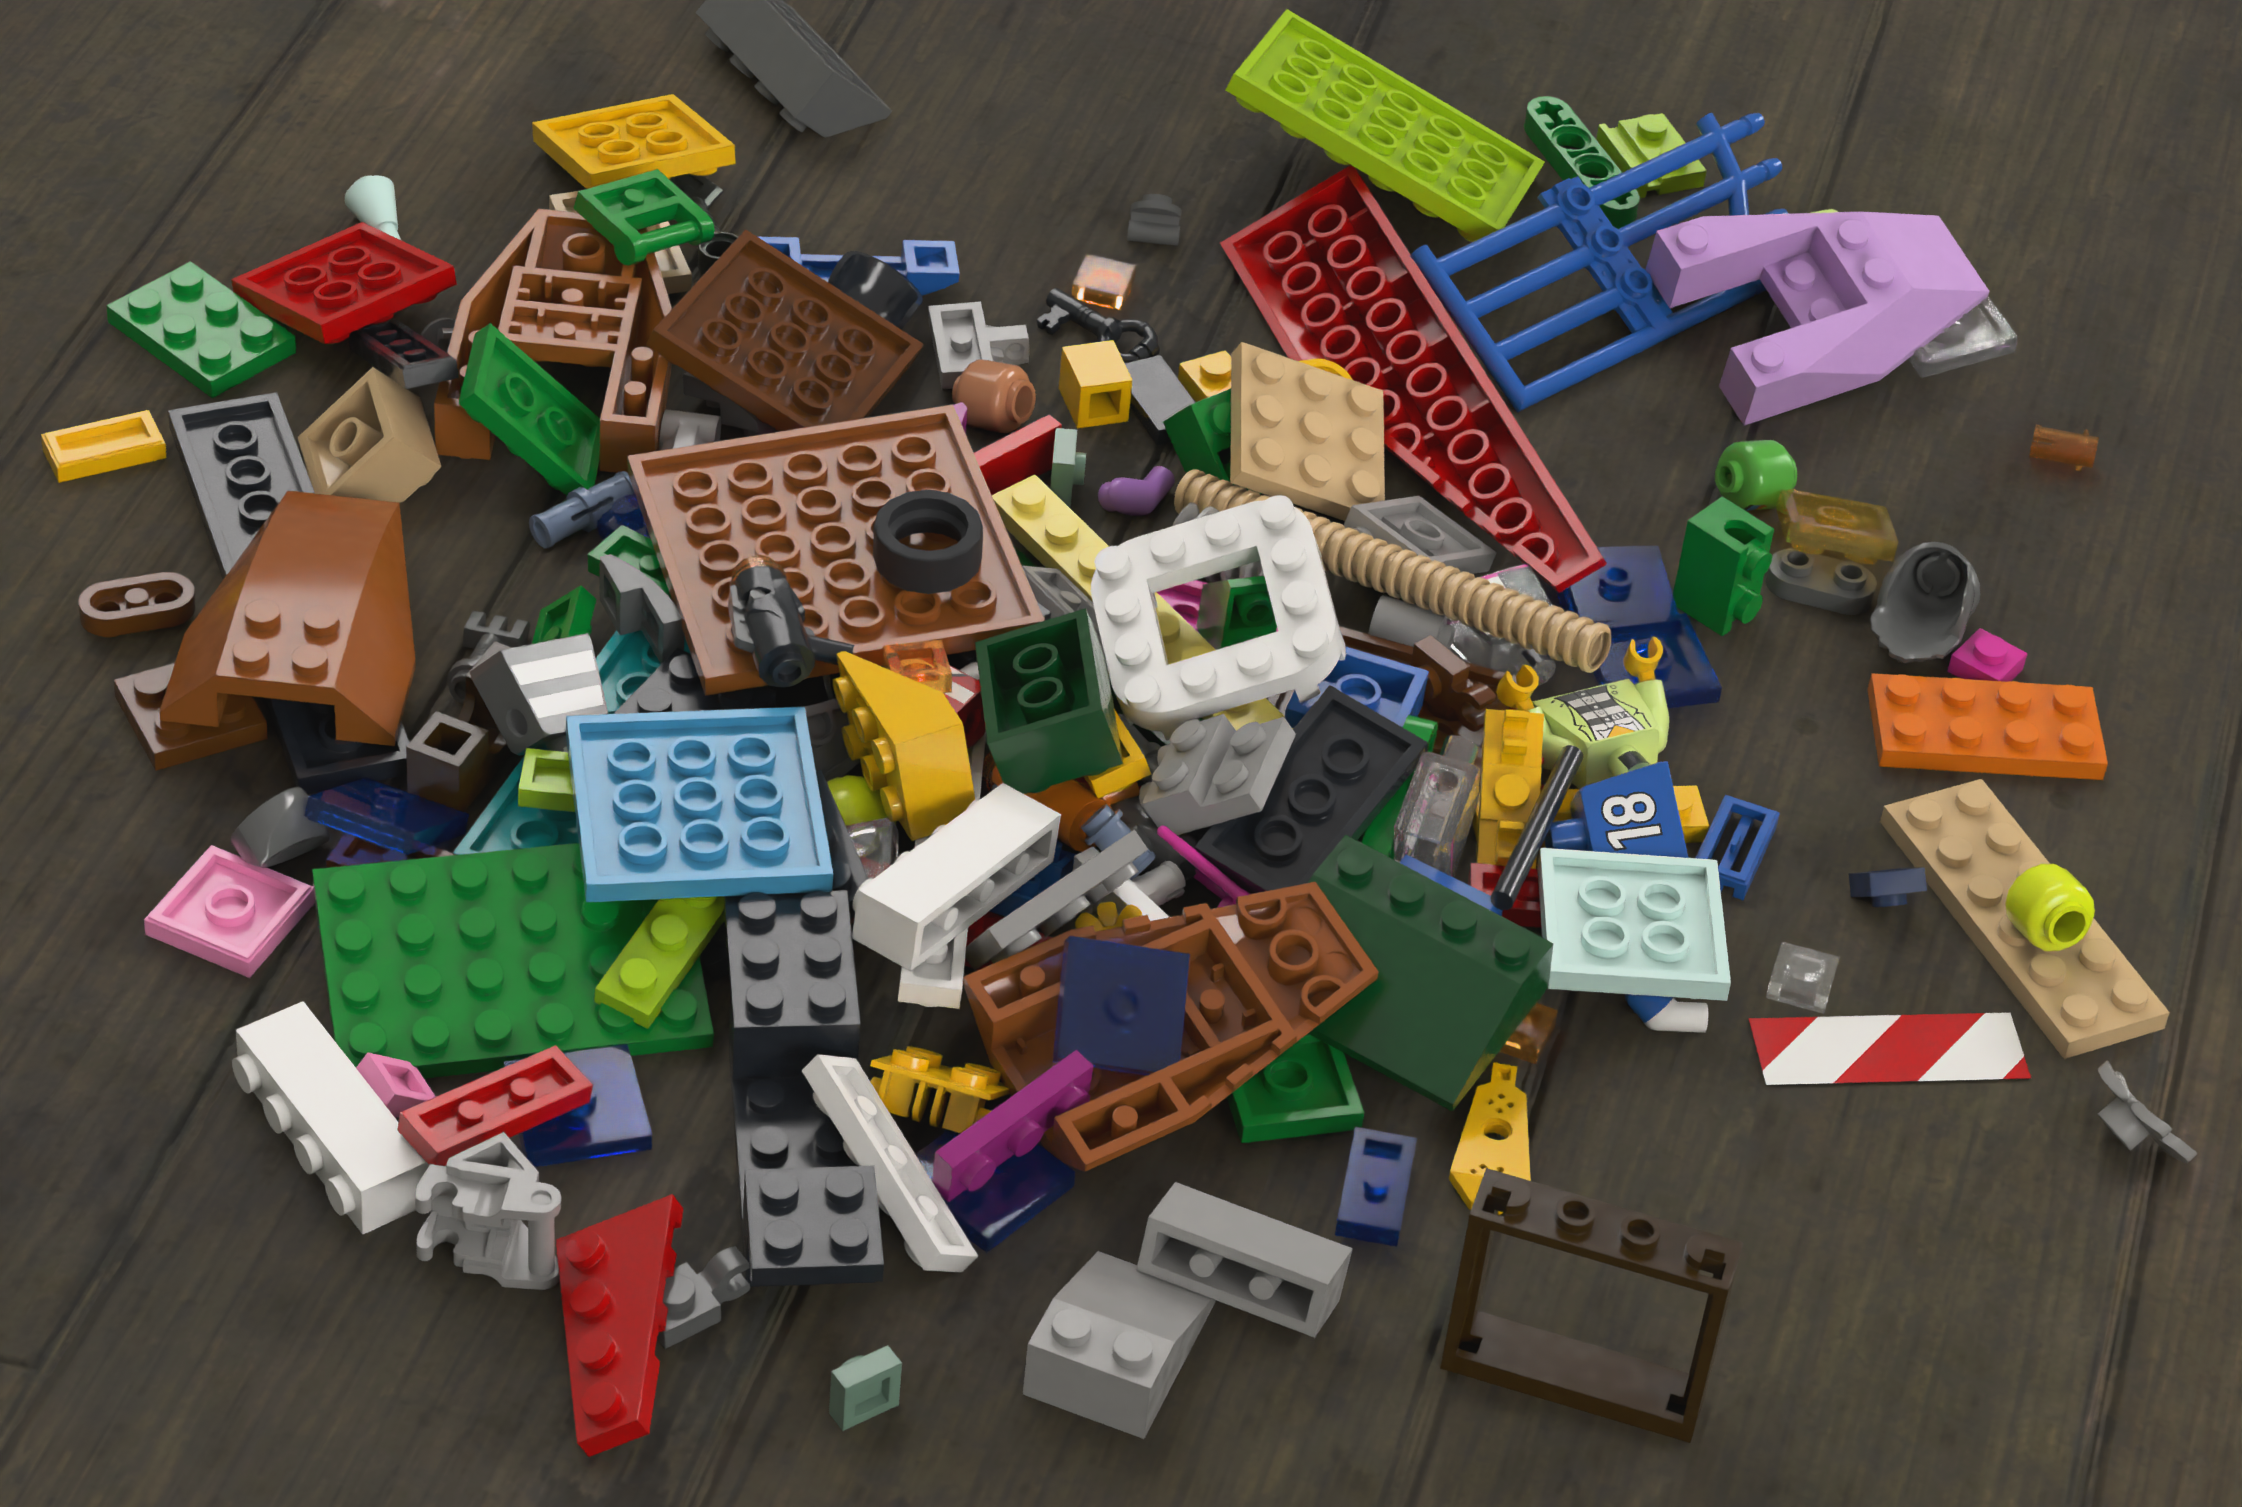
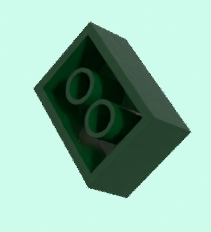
(1048, 703)

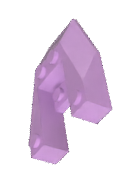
(1848, 284)

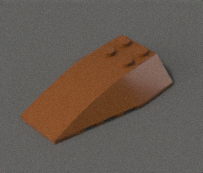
(307, 618)
(1254, 989)

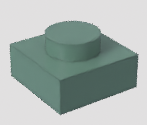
(1067, 465)
(865, 1387)

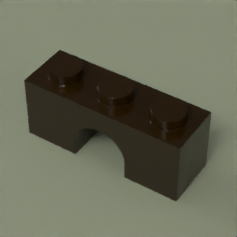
(457, 757)

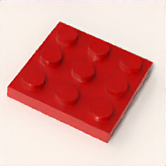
(345, 283)

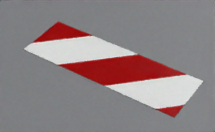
(1888, 1048)

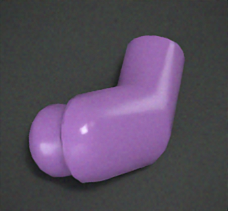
(1136, 496)

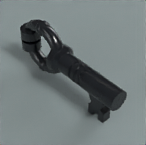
(1068, 308)

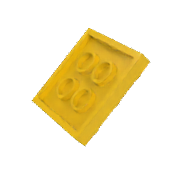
(633, 140)

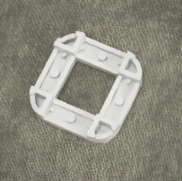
(1294, 657)

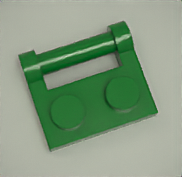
(638, 203)

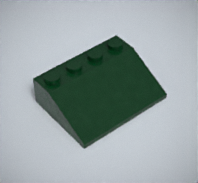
(1447, 977)

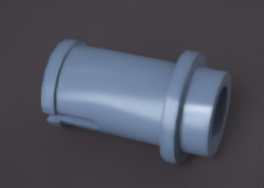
(1106, 828)

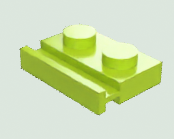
(1644, 139)

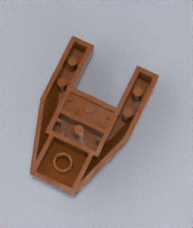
(567, 302)

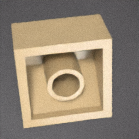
(371, 443)

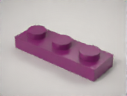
(1011, 1127)

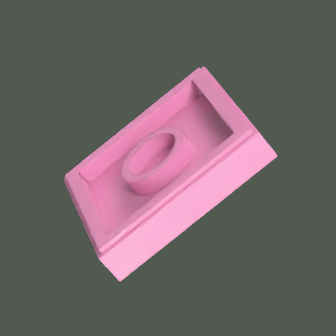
(229, 911)

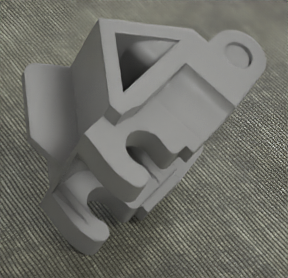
(481, 1208)

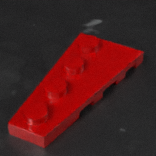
(612, 1319)

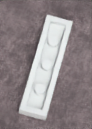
(902, 1183)

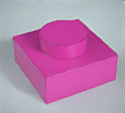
(1987, 658)

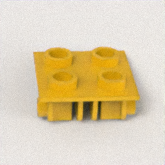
(915, 1066)

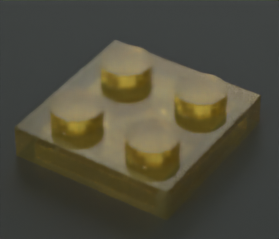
(1836, 524)

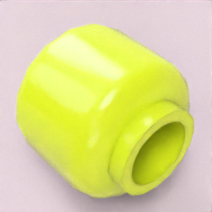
(2050, 907)

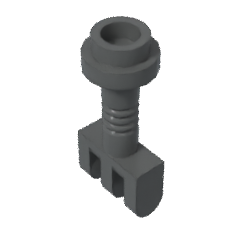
(480, 639)

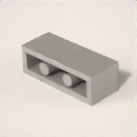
(1244, 1259)

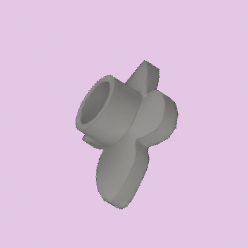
(2134, 1122)

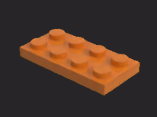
(1986, 726)

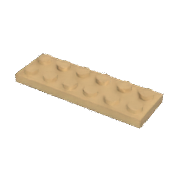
(1971, 859)

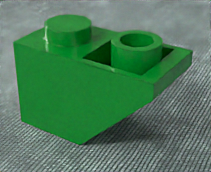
(1204, 435)
(1235, 611)

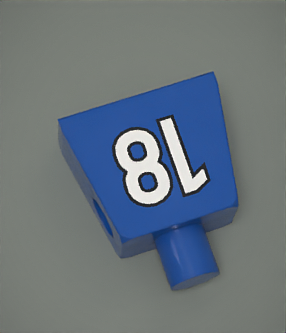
(1624, 816)

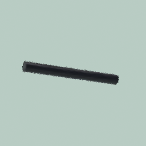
(1536, 828)

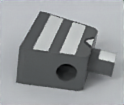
(536, 688)

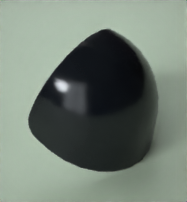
(877, 287)

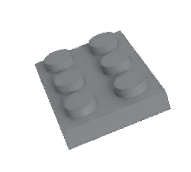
(1058, 903)

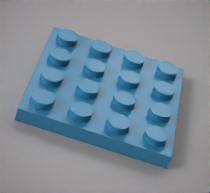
(697, 804)

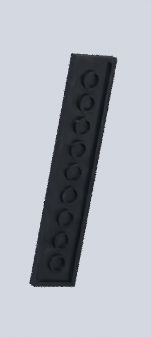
(239, 469)

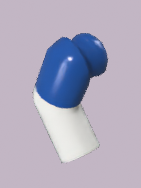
(1669, 1015)

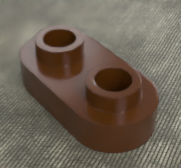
(137, 604)

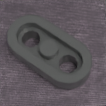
(1821, 581)

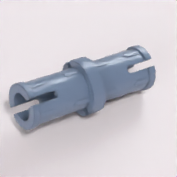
(568, 516)

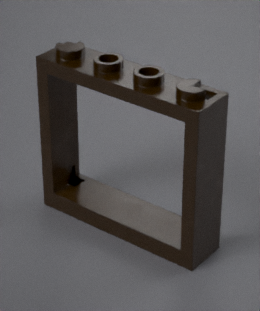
(1567, 1368)

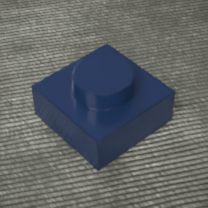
(1888, 886)

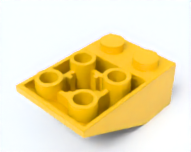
(906, 744)

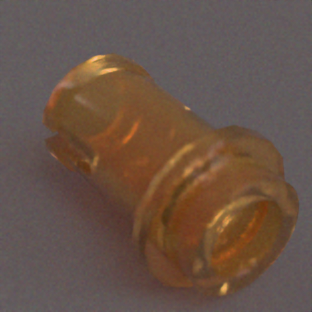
(2067, 447)

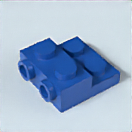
(1374, 681)

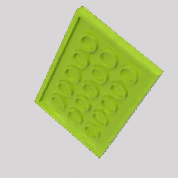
(1385, 127)

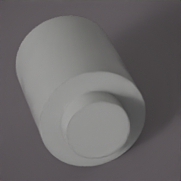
(1408, 623)

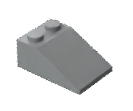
(1113, 1344)

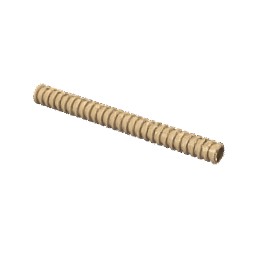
(1428, 582)

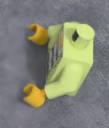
(1612, 723)

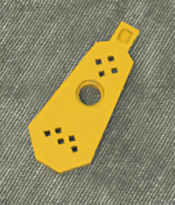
(1480, 1152)

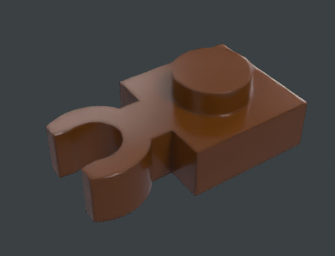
(1449, 685)

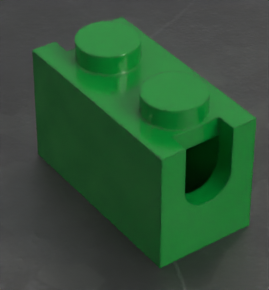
(1723, 566)

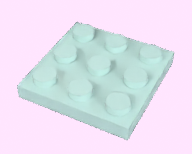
(1634, 924)

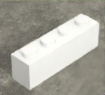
(955, 876)
(329, 1116)

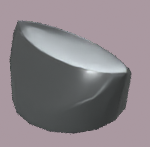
(278, 831)

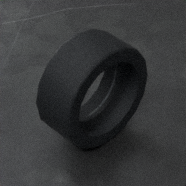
(921, 569)

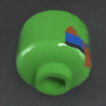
(1755, 473)

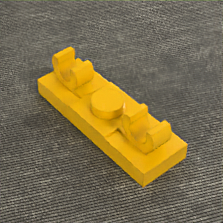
(1508, 781)

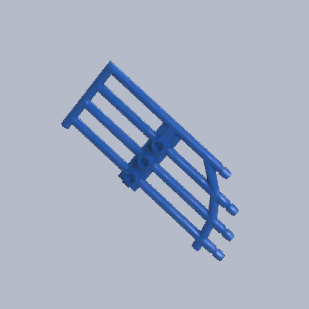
(1608, 259)

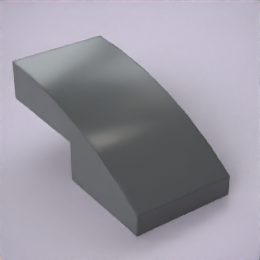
(639, 604)

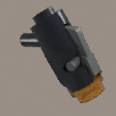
(770, 624)

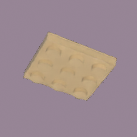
(1305, 433)

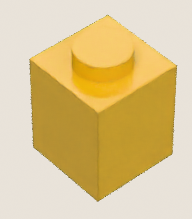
(1095, 384)

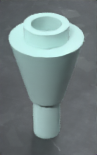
(374, 203)

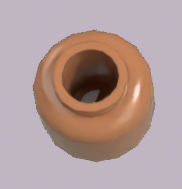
(995, 394)

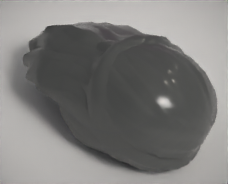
(1925, 603)

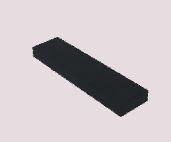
(403, 354)

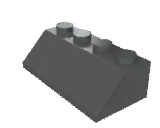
(792, 65)

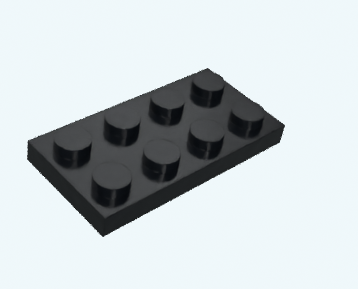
(1329, 786)

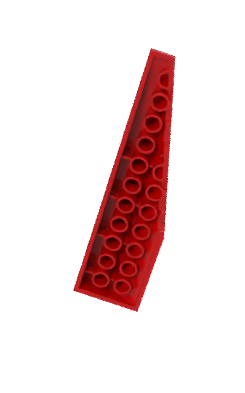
(1350, 294)

